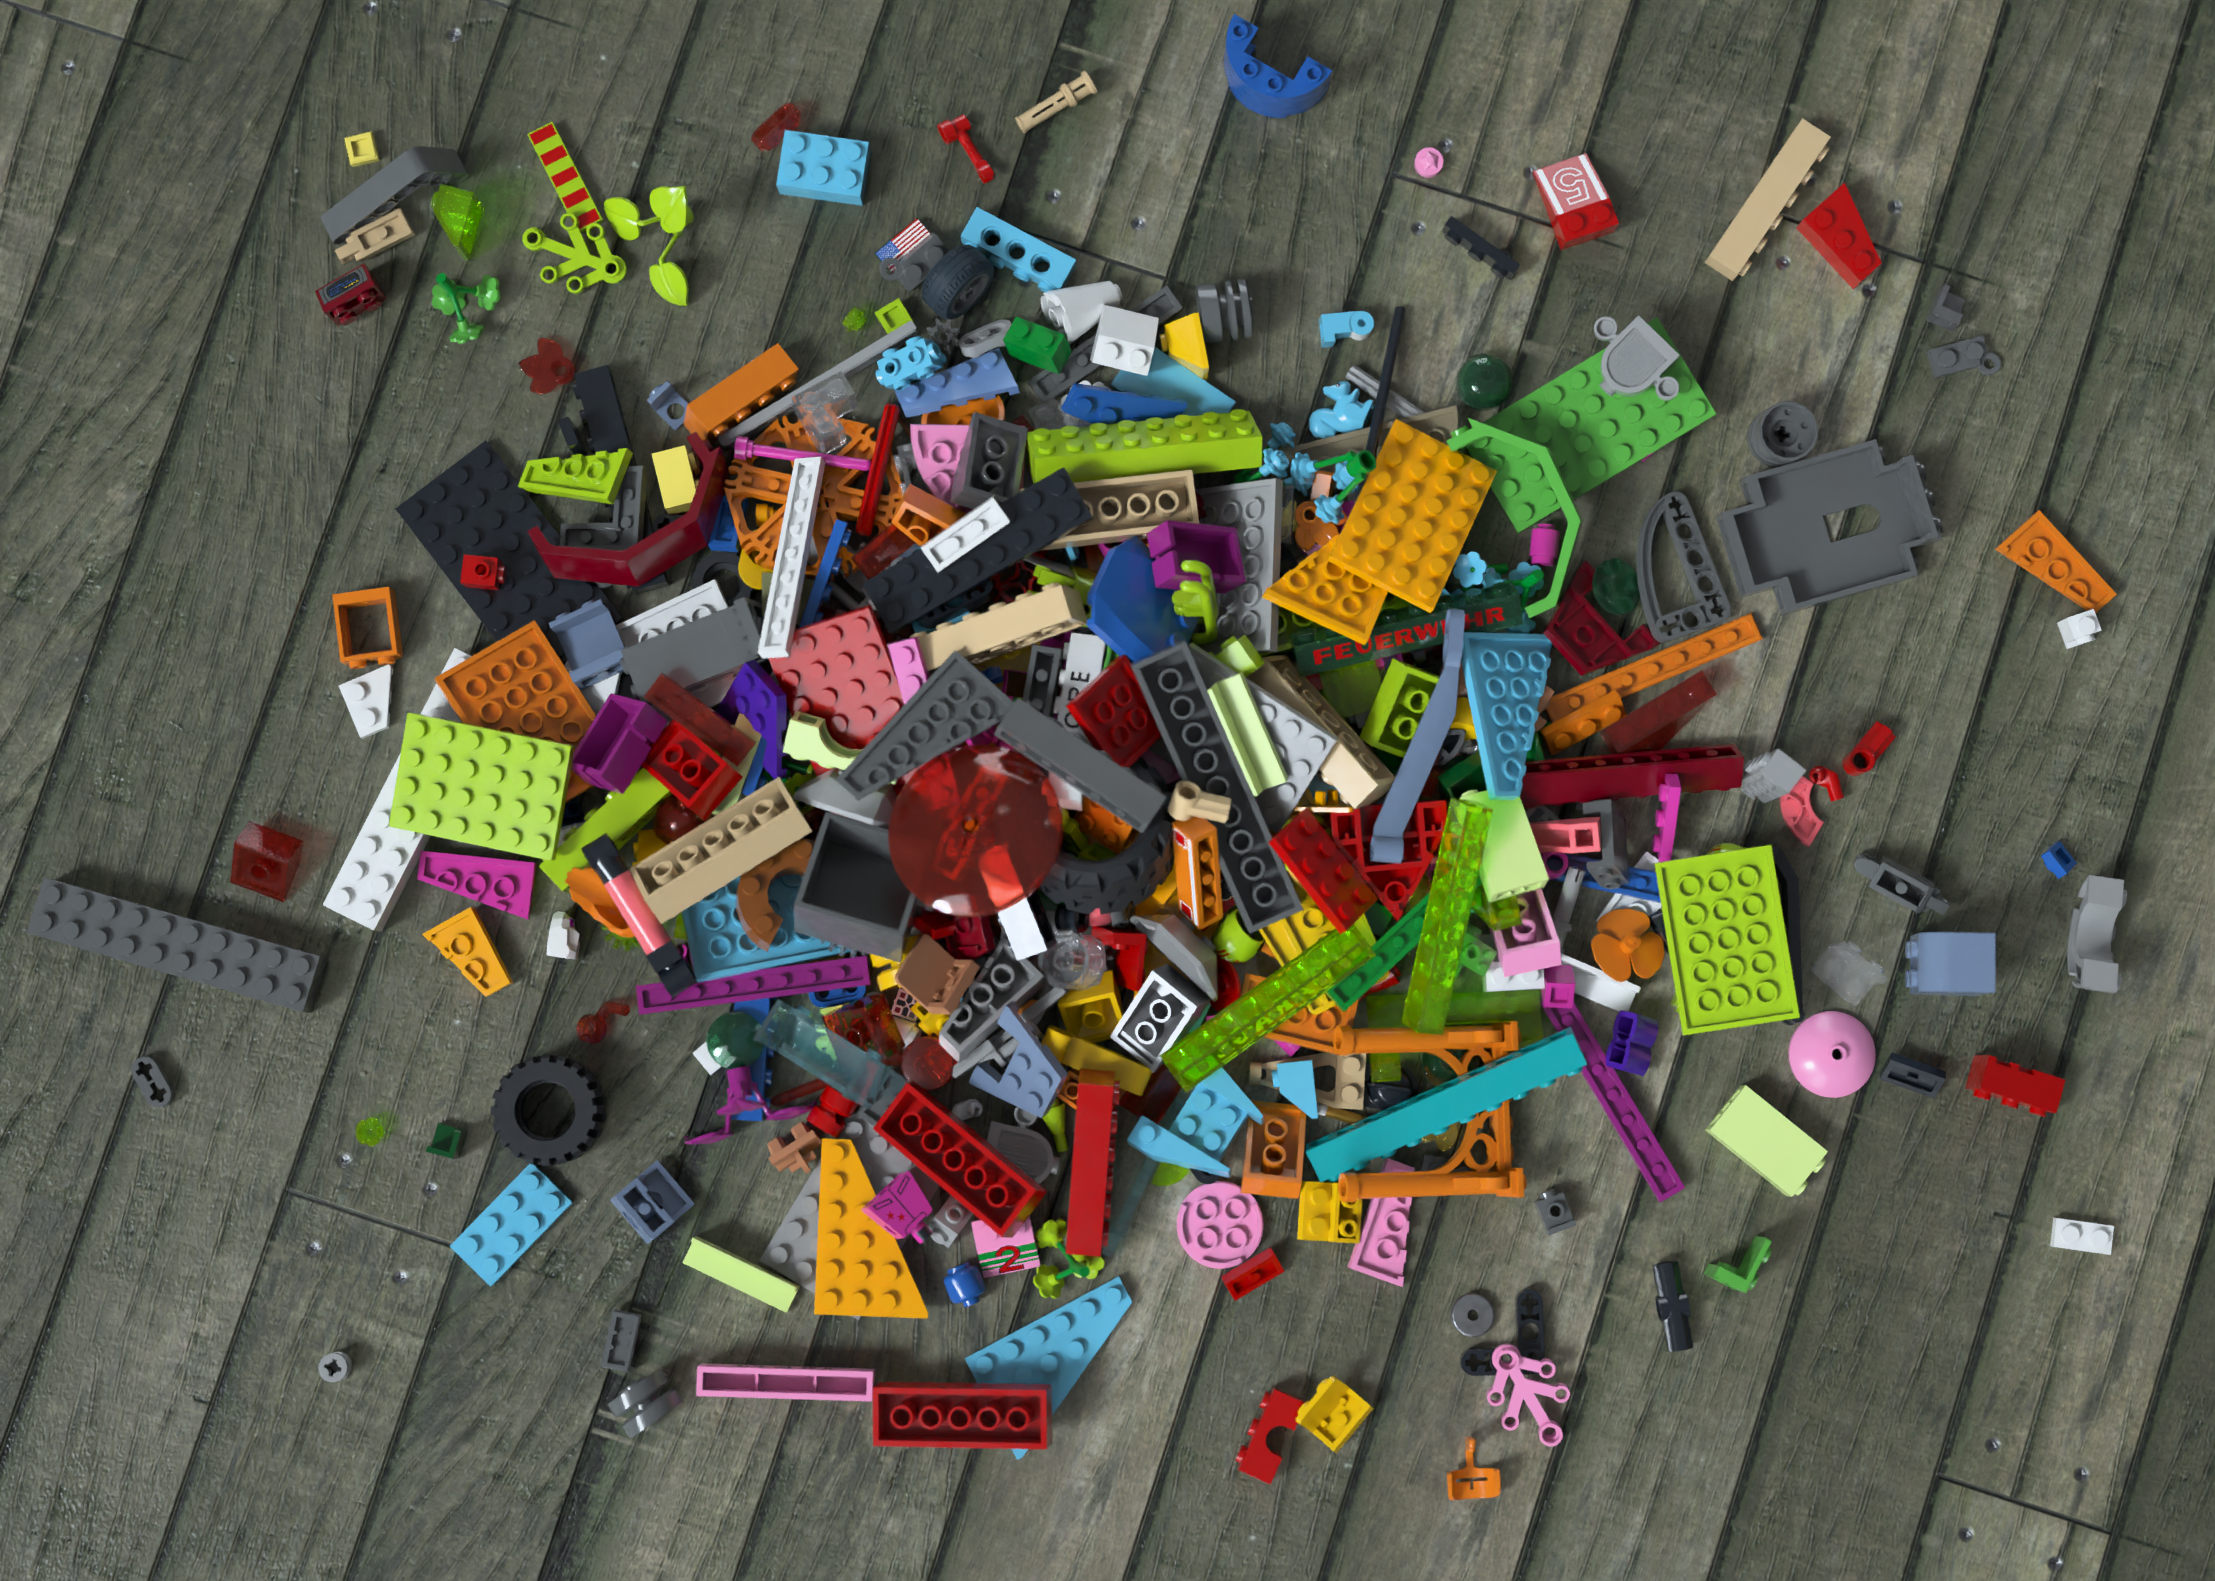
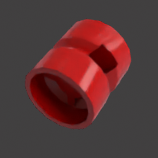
(832, 1111)

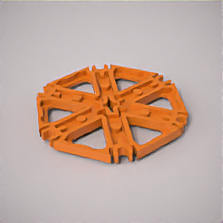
(774, 487)

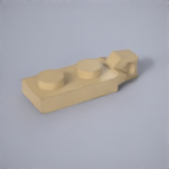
(376, 237)

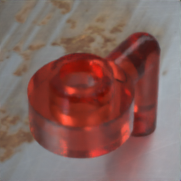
(597, 1022)

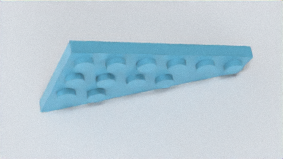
(1504, 685)
(1055, 1345)

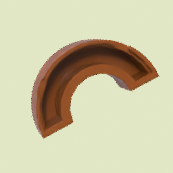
(752, 902)

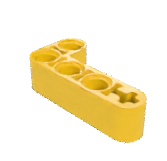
(1088, 1055)

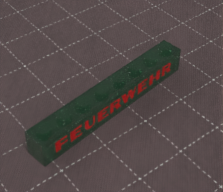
(1407, 629)

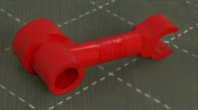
(957, 130)

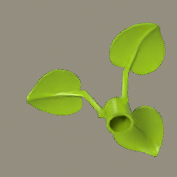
(674, 214)

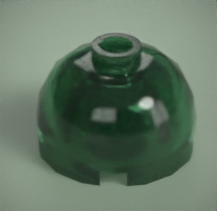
(1484, 382)

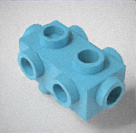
(911, 363)

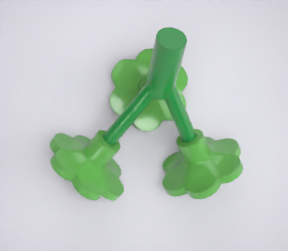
(450, 299)

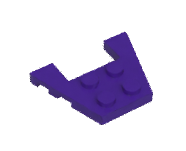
(764, 706)

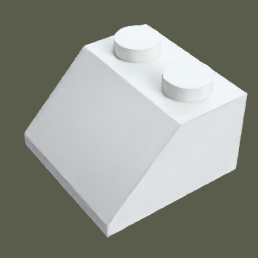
(1125, 340)
(1495, 980)

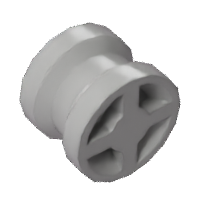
(342, 1366)

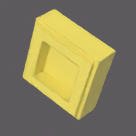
(362, 149)

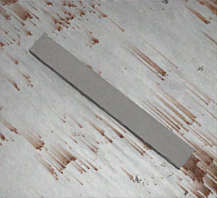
(848, 367)

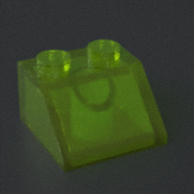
(459, 216)

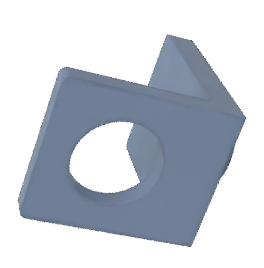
(662, 398)

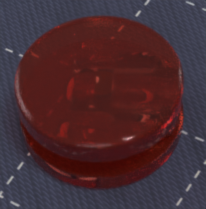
(927, 1063)

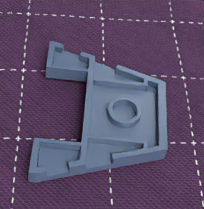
(1032, 1074)

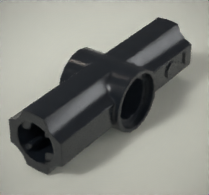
(1672, 1306)

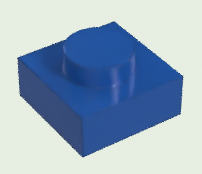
(2058, 859)

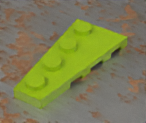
(578, 477)

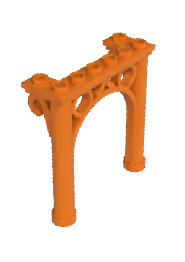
(1502, 1178)

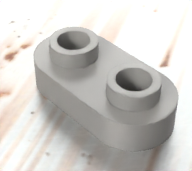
(984, 339)

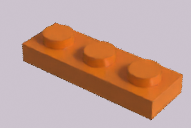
(1583, 722)

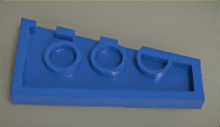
(1110, 407)

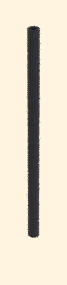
(1384, 385)

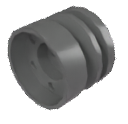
(1224, 311)
(1794, 424)

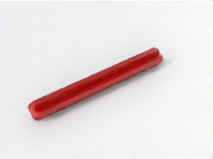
(877, 470)

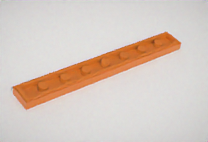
(1658, 666)

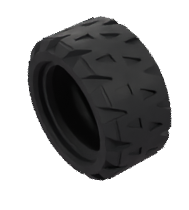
(1122, 878)

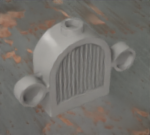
(1635, 360)
(1024, 1146)

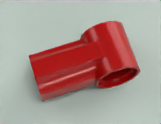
(1868, 748)

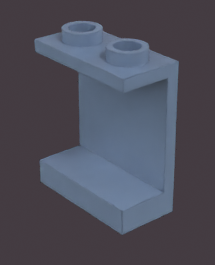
(590, 643)

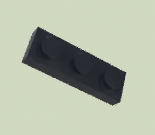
(1480, 249)

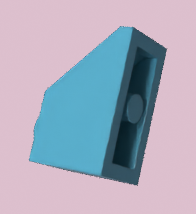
(1297, 1085)

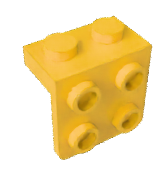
(1333, 1413)

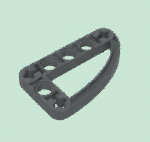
(1693, 572)

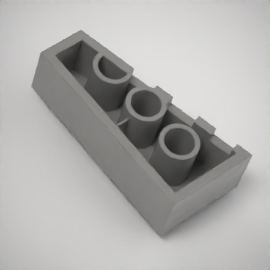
(997, 984)

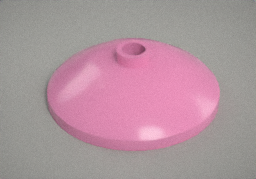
(1813, 1060)

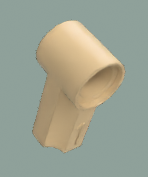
(1190, 802)

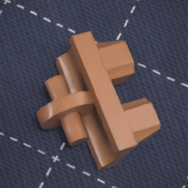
(797, 1153)

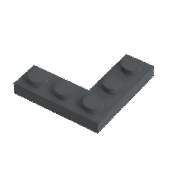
(627, 518)

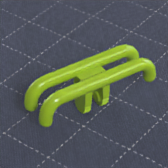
(1198, 600)

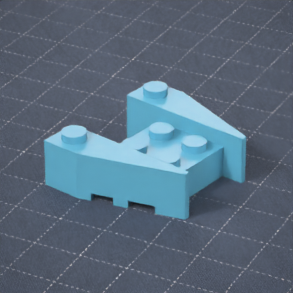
(1201, 1129)

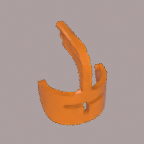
(1481, 1488)

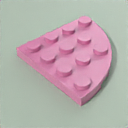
(937, 456)

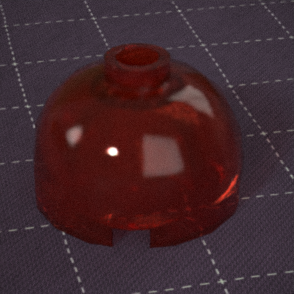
(674, 819)

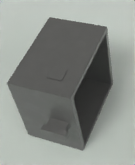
(855, 892)

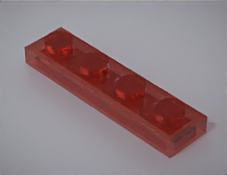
(699, 719)

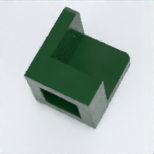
(447, 1141)

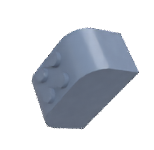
(1951, 963)

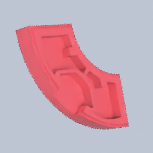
(1799, 813)

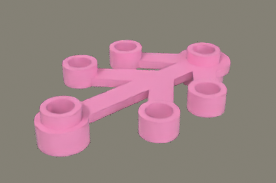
(1525, 1389)

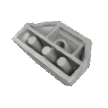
(830, 796)
(1182, 948)

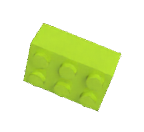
(1398, 707)

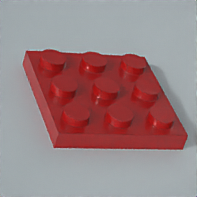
(1115, 714)

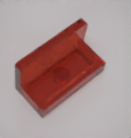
(1157, 1097)

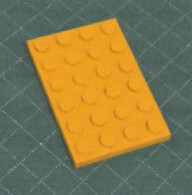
(1412, 516)

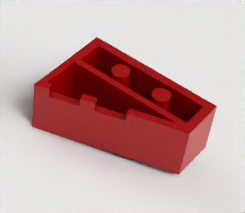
(1841, 237)
(2014, 1085)

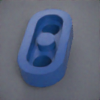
(837, 997)

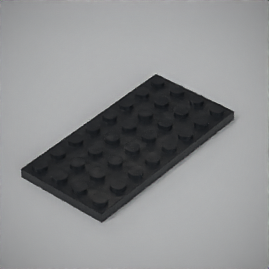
(485, 513)

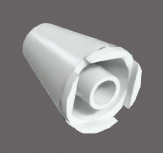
(1078, 307)

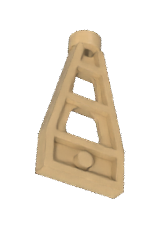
(1348, 1078)

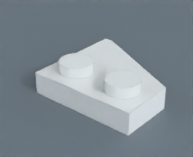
(369, 700)

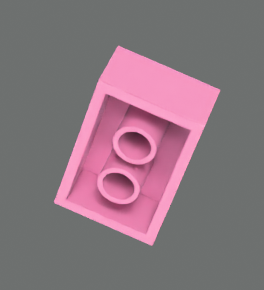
(1531, 944)

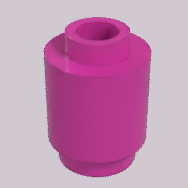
(1544, 545)

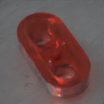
(772, 130)

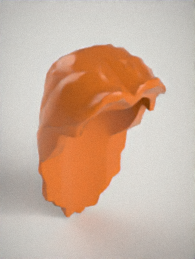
(594, 898)

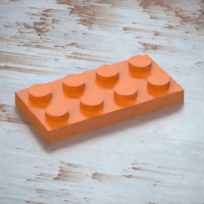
(1305, 1028)

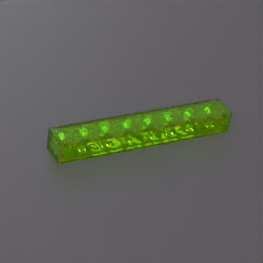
(1447, 916)
(1266, 1006)

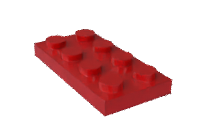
(1323, 870)

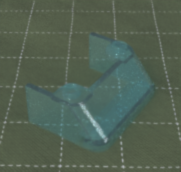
(822, 1052)

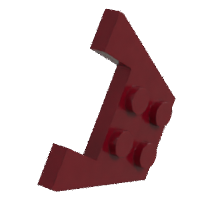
(1585, 636)
(971, 937)

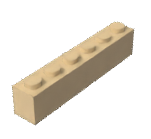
(1768, 199)

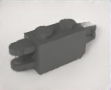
(1900, 884)

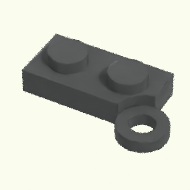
(916, 264)
(1962, 357)

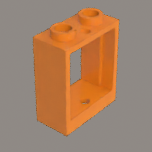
(360, 599)

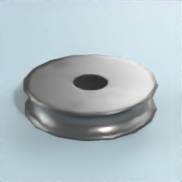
(1472, 1327)

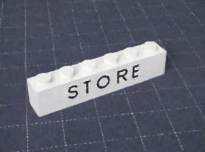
(1084, 663)

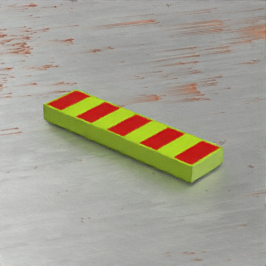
(564, 175)

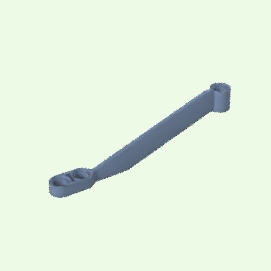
(1421, 754)

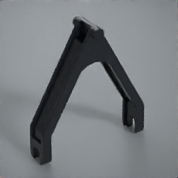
(1791, 916)

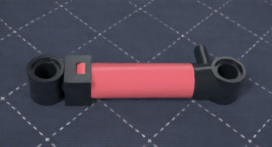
(648, 930)

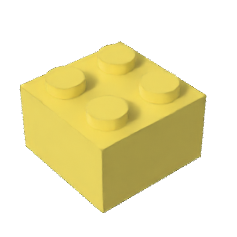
(677, 478)

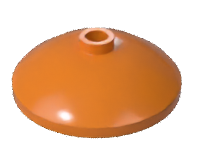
(963, 414)

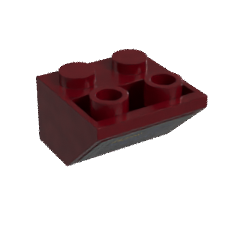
(350, 295)

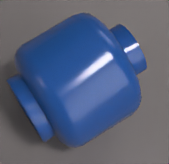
(964, 1284)

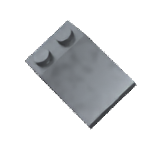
(989, 462)
(1159, 1016)

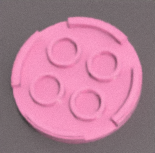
(1219, 1225)

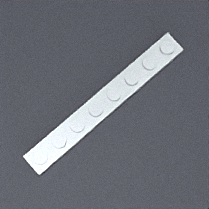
(791, 558)

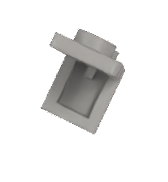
(949, 1221)

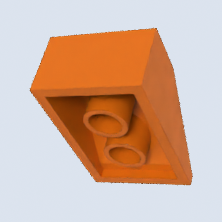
(1274, 1151)

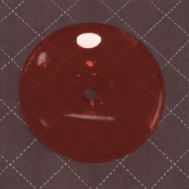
(997, 862)

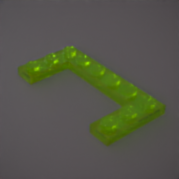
(1463, 1009)

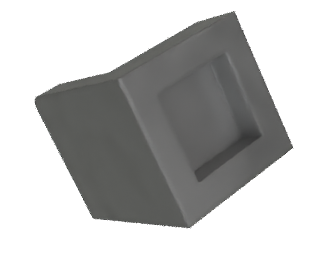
(1946, 309)

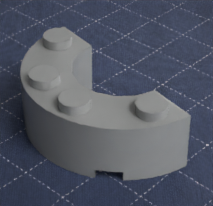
(2092, 933)

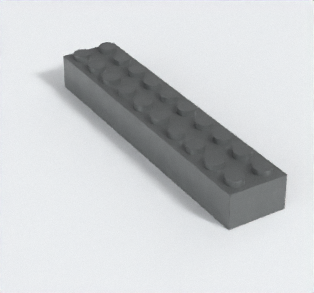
(1208, 760)
(177, 945)

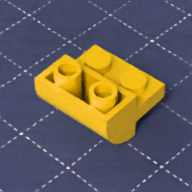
(1326, 1216)

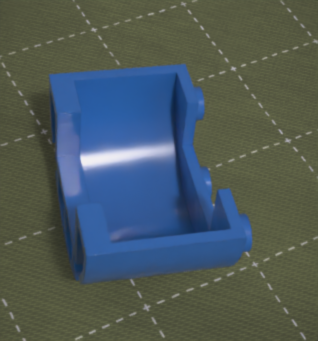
(1263, 87)

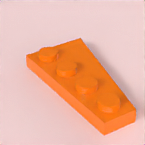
(2051, 558)

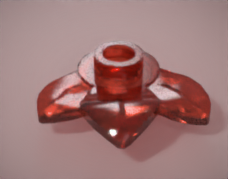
(543, 367)

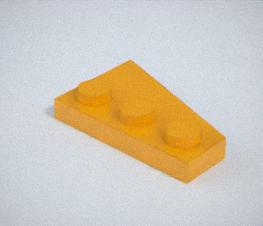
(471, 949)

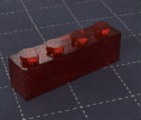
(1660, 719)

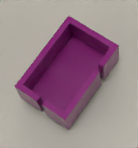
(1181, 541)
(617, 743)

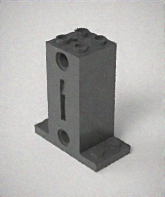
(698, 650)

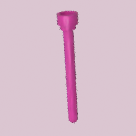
(746, 448)

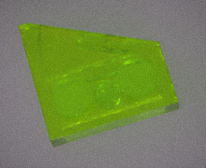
(1499, 913)

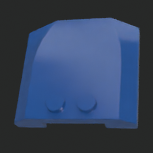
(1129, 608)

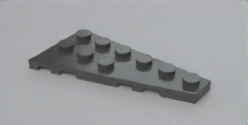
(938, 717)

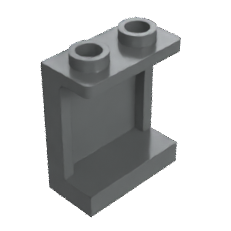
(1613, 868)

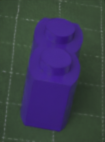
(1632, 1043)

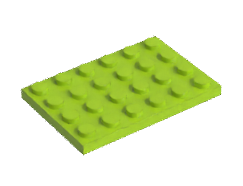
(481, 786)
(1726, 940)

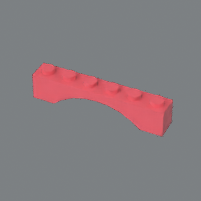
(1562, 836)

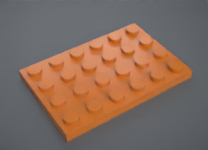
(522, 691)

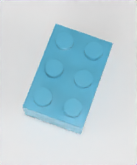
(823, 167)

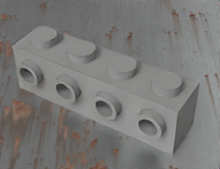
(1770, 776)

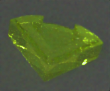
(1168, 1174)

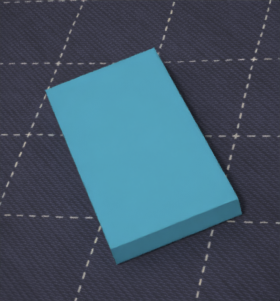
(1173, 381)

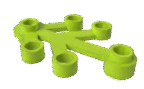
(579, 256)

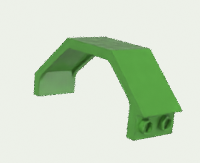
(1465, 437)

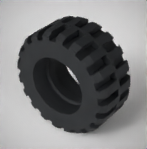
(511, 1099)

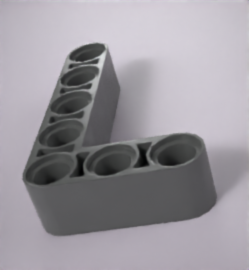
(392, 185)

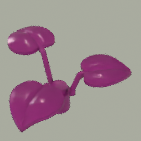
(741, 1087)

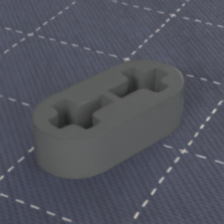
(147, 1085)

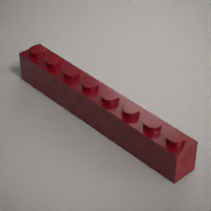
(1630, 774)

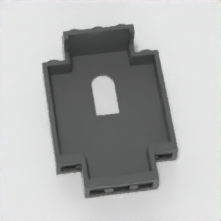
(1784, 542)

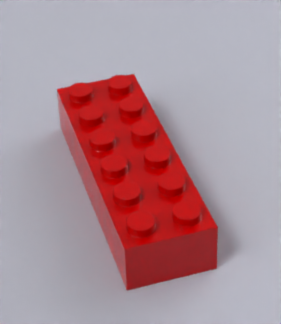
(960, 1160)
(1090, 1167)
(962, 1415)

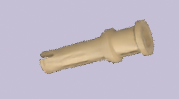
(1071, 98)

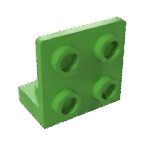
(1746, 1275)

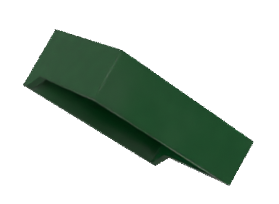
(1464, 777)

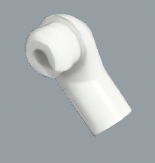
(967, 1109)

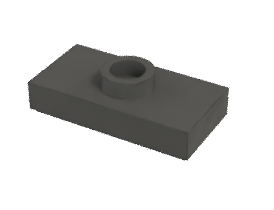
(890, 1086)
(621, 1340)

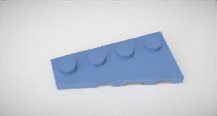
(966, 381)

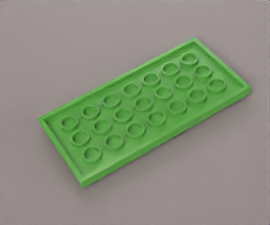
(1586, 432)

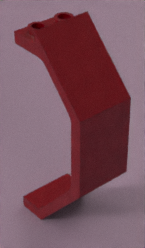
(656, 551)

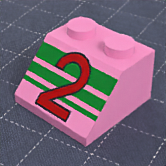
(1002, 1254)

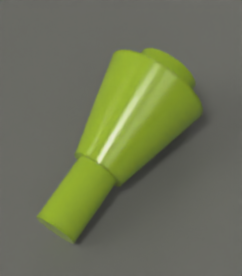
(1056, 1124)

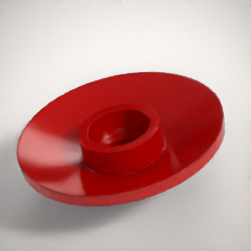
(1228, 985)

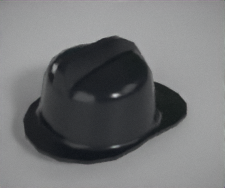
(1386, 1094)

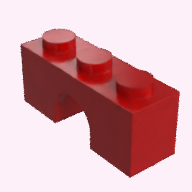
(1256, 1458)

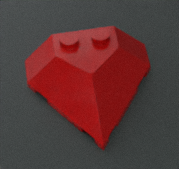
(1391, 881)

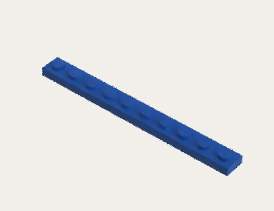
(820, 592)

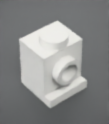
(2079, 628)

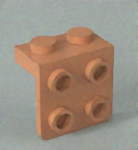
(935, 976)

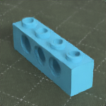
(984, 225)

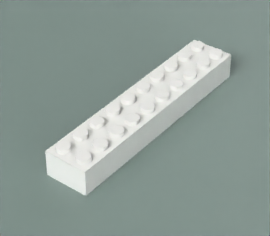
(383, 854)

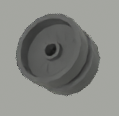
(645, 1403)

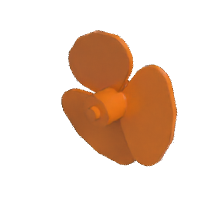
(1621, 942)

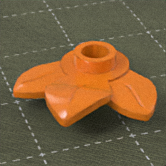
(1315, 530)

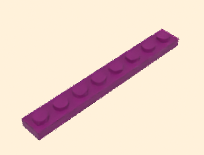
(758, 985)
(1619, 1106)

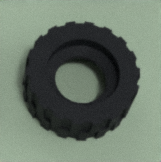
(720, 561)

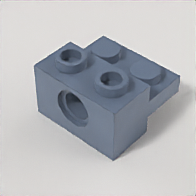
(642, 1211)

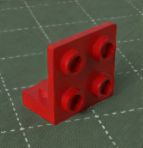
(1130, 953)

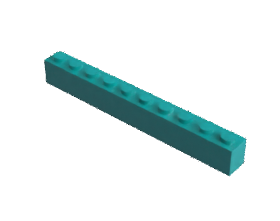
(1446, 1104)

